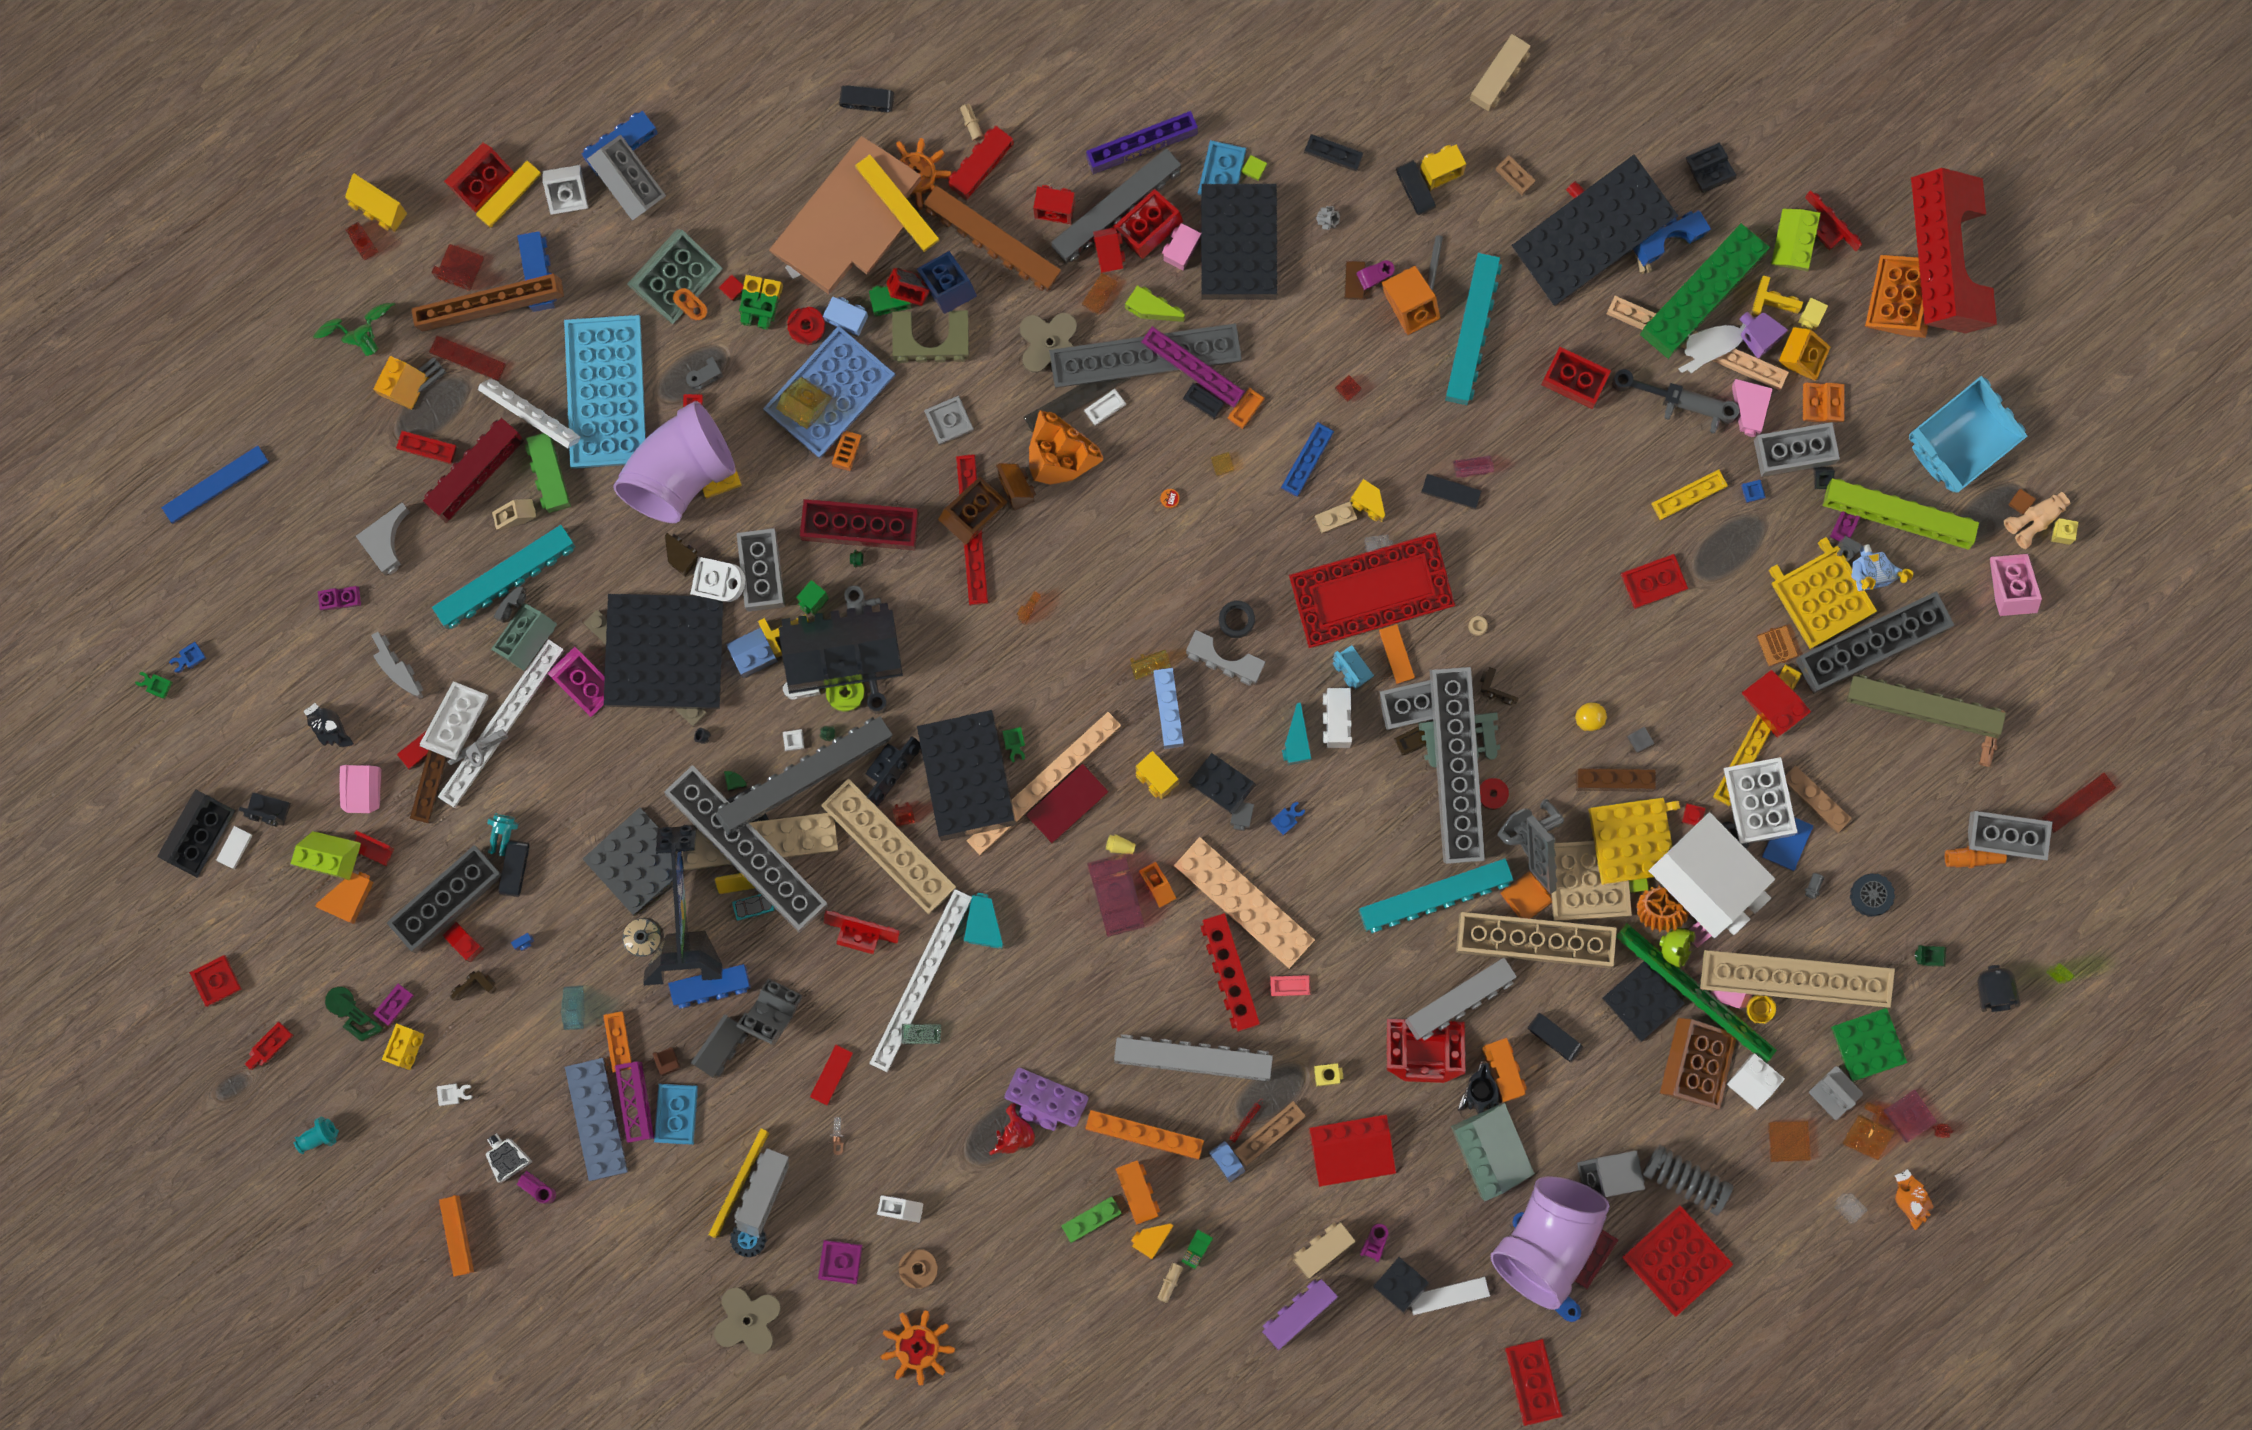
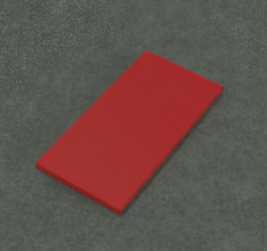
(1371, 590)

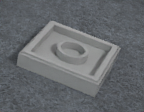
(949, 420)

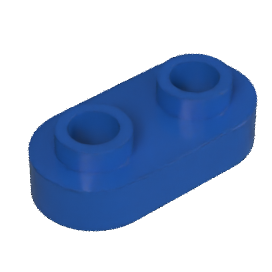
(1565, 1306)

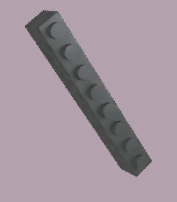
(1116, 205)

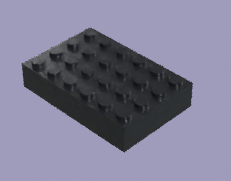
(1238, 241)
(966, 775)

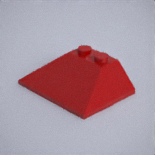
(1428, 1060)

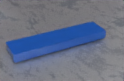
(1307, 459)

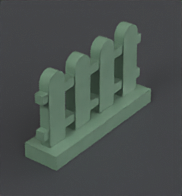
(1487, 729)

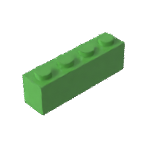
(548, 472)

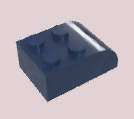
(947, 282)

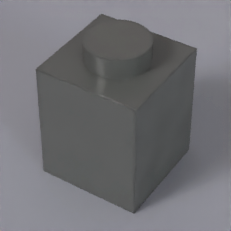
(1242, 817)

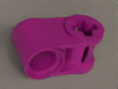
(1373, 274)
(1374, 1243)

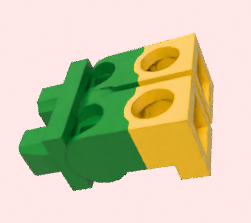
(758, 304)

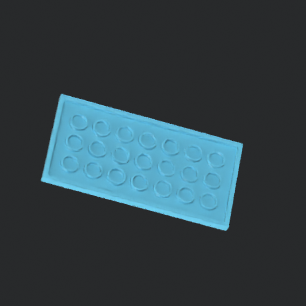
(605, 389)

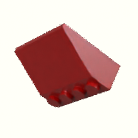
(1352, 1150)

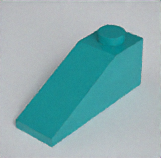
(1296, 744)

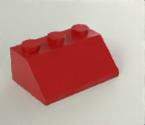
(479, 177)
(1149, 223)

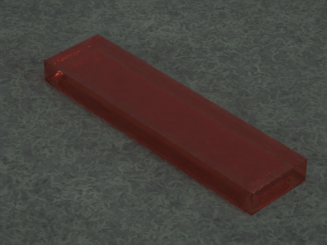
(467, 358)
(2079, 802)

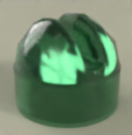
(827, 733)

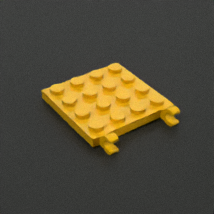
(1822, 596)
(1630, 838)

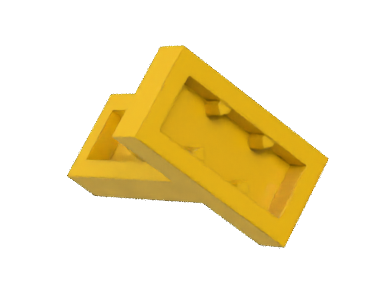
(1773, 299)
(773, 636)

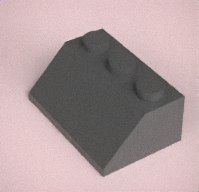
(719, 1047)

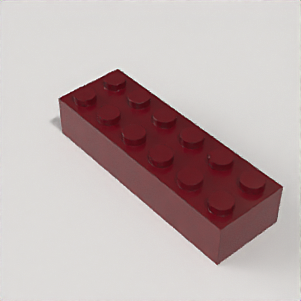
(473, 470)
(859, 524)

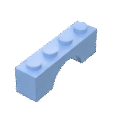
(1168, 708)

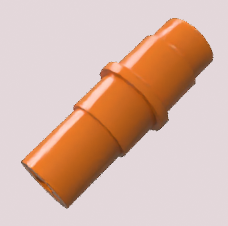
(1970, 858)

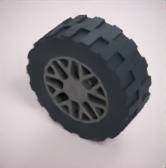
(1872, 895)

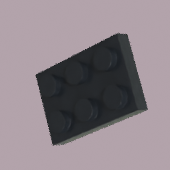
(1222, 783)

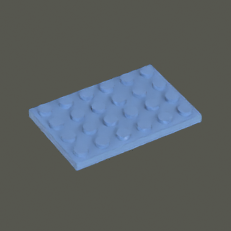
(845, 373)

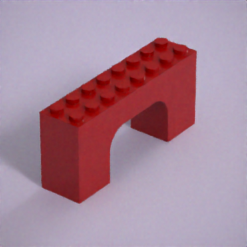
(1948, 294)

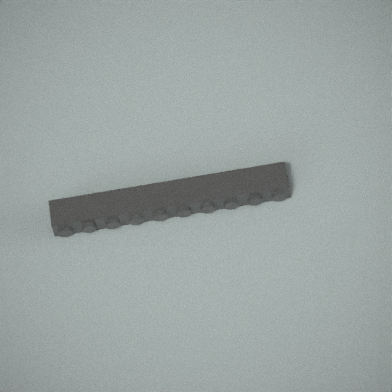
(803, 775)

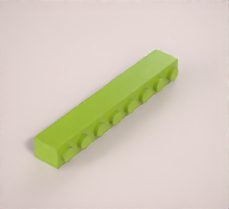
(1900, 513)

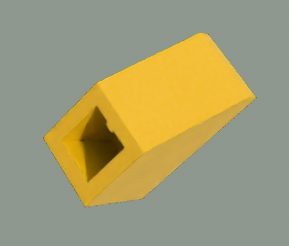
(1368, 498)

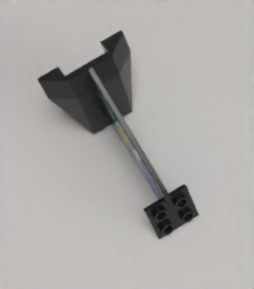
(684, 948)

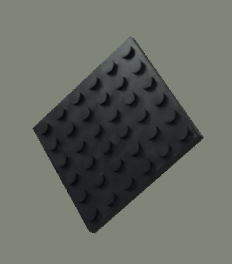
(663, 651)

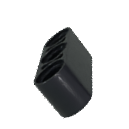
(866, 98)
(1415, 187)
(514, 868)
(1555, 1037)

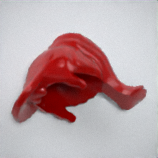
(1017, 1134)

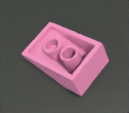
(2014, 585)

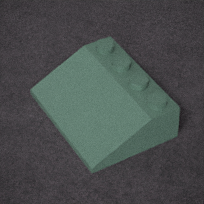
(674, 266)
(1492, 1151)

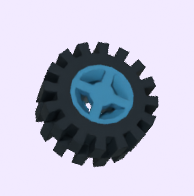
(741, 1243)

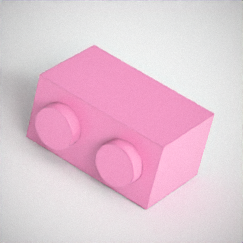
(1182, 246)

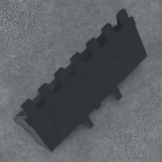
(840, 649)

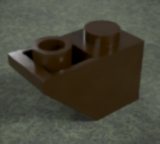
(680, 556)

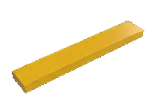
(897, 203)
(739, 1183)

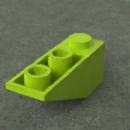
(1148, 306)

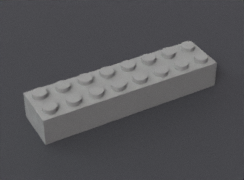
(1193, 1059)

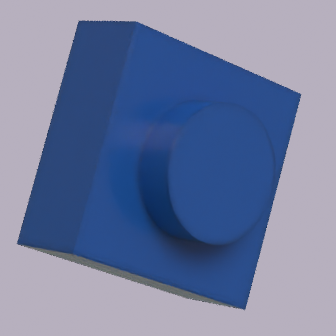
(523, 942)

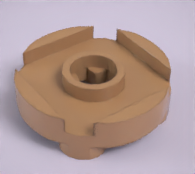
(929, 1269)

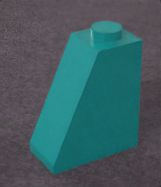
(982, 923)

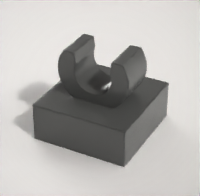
(1849, 547)

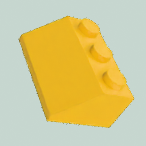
(374, 203)

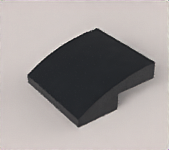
(1711, 167)

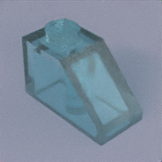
(573, 1008)

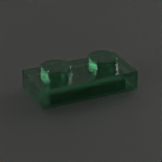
(921, 1034)

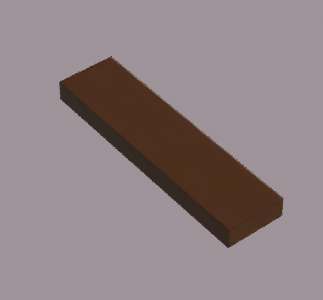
(428, 787)

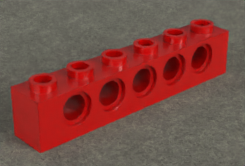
(1220, 924)

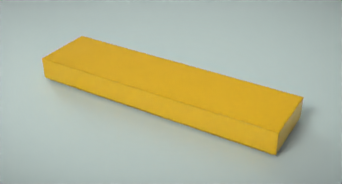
(508, 194)
(1689, 494)

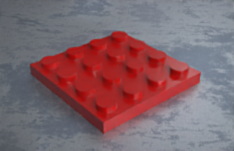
(1677, 1261)

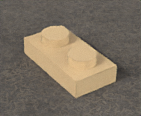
(1335, 517)

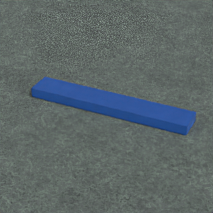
(215, 484)

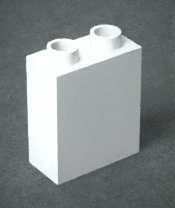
(1714, 877)

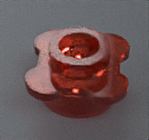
(1942, 1130)

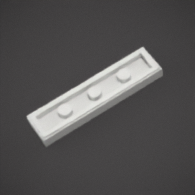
(1451, 1295)

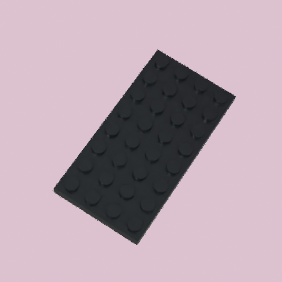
(1594, 230)

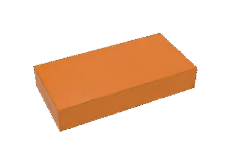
(1246, 408)

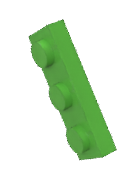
(1091, 1219)

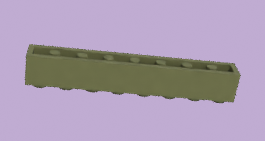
(1926, 707)

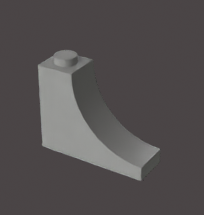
(380, 537)

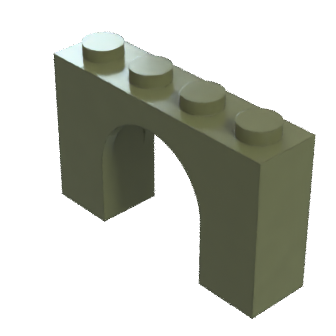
(953, 348)

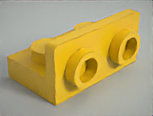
(403, 1047)

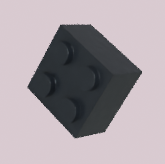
(1401, 1285)

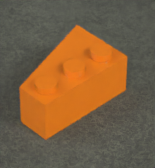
(1504, 1070)
(1138, 1192)

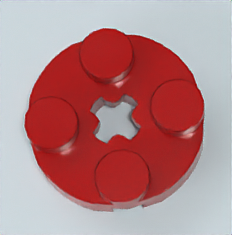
(807, 336)

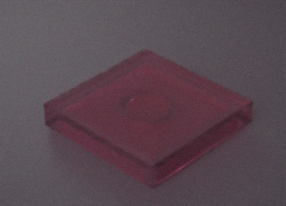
(1910, 1116)

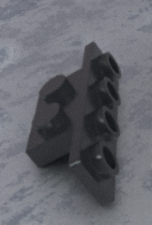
(889, 767)

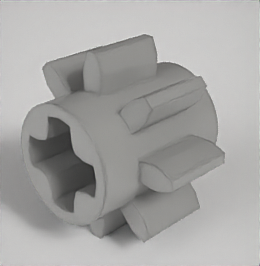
(1328, 217)

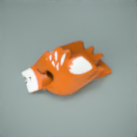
(1913, 1202)

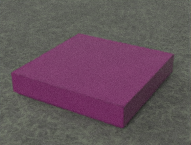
(840, 1262)

